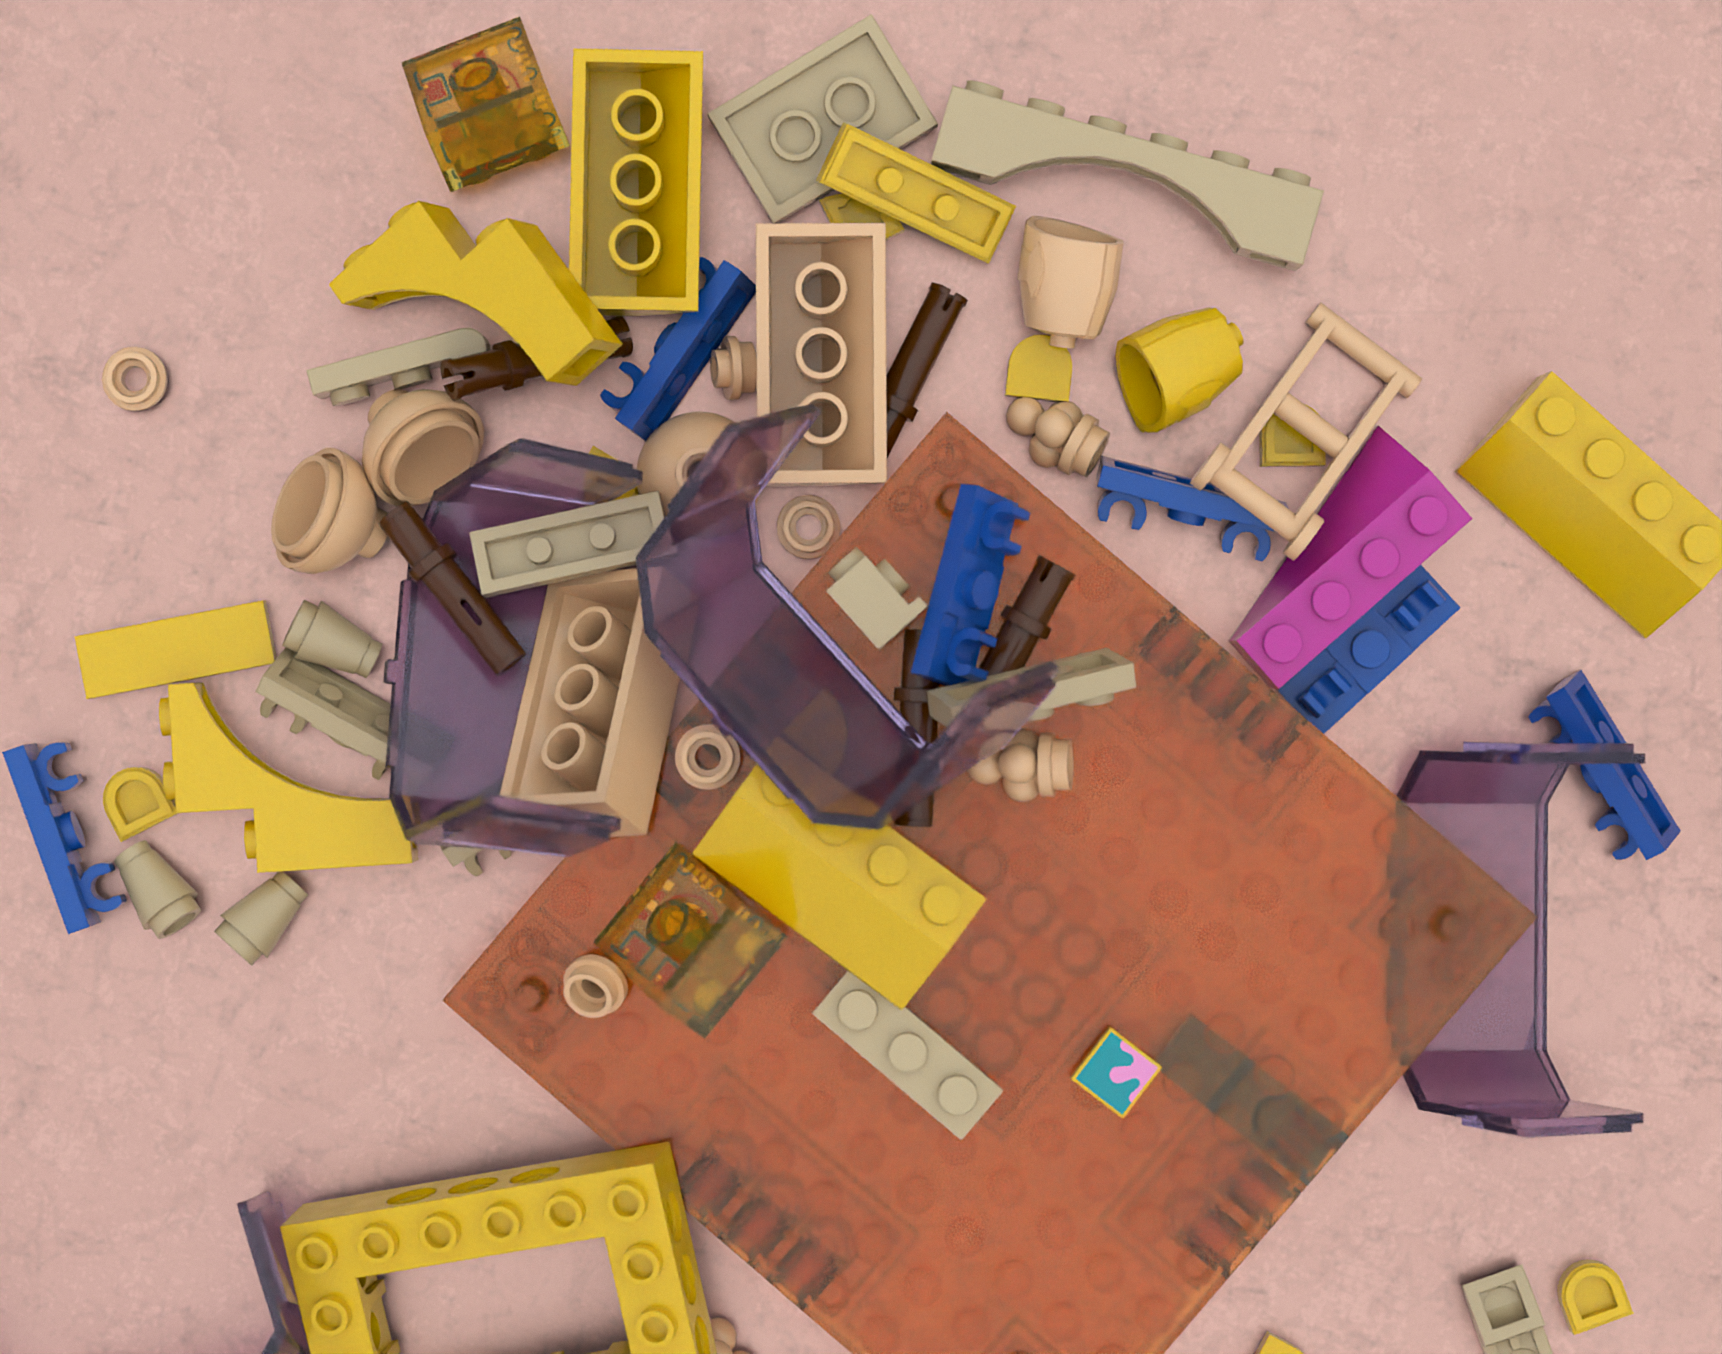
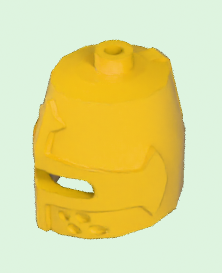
(1192, 361)

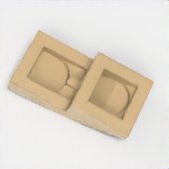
(1506, 1314)

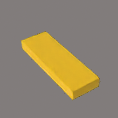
(915, 192)
(176, 649)

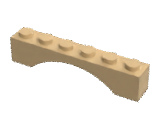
(1252, 211)

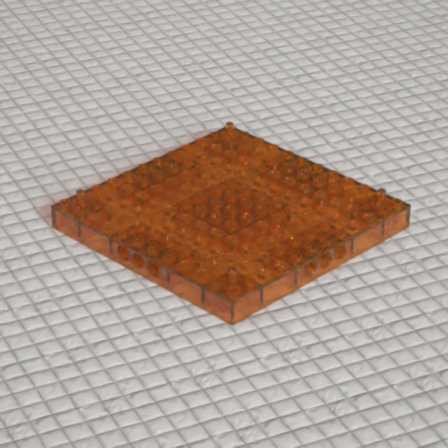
(1199, 890)

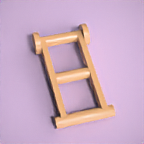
(1303, 524)

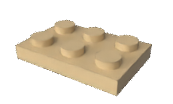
(791, 118)

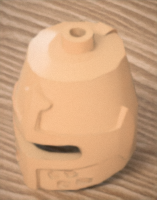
(1067, 279)

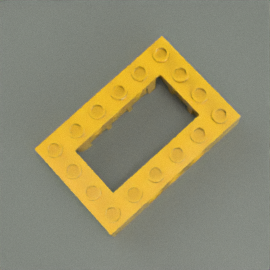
(615, 1195)

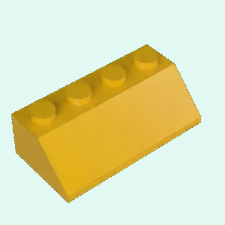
(636, 179)
(1597, 504)
(846, 890)

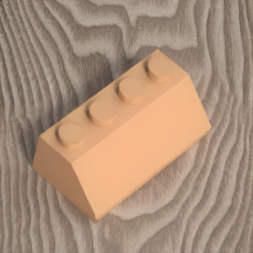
(824, 346)
(593, 705)

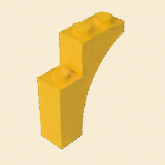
(507, 277)
(292, 821)

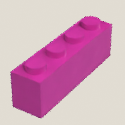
(1374, 533)

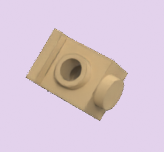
(873, 597)

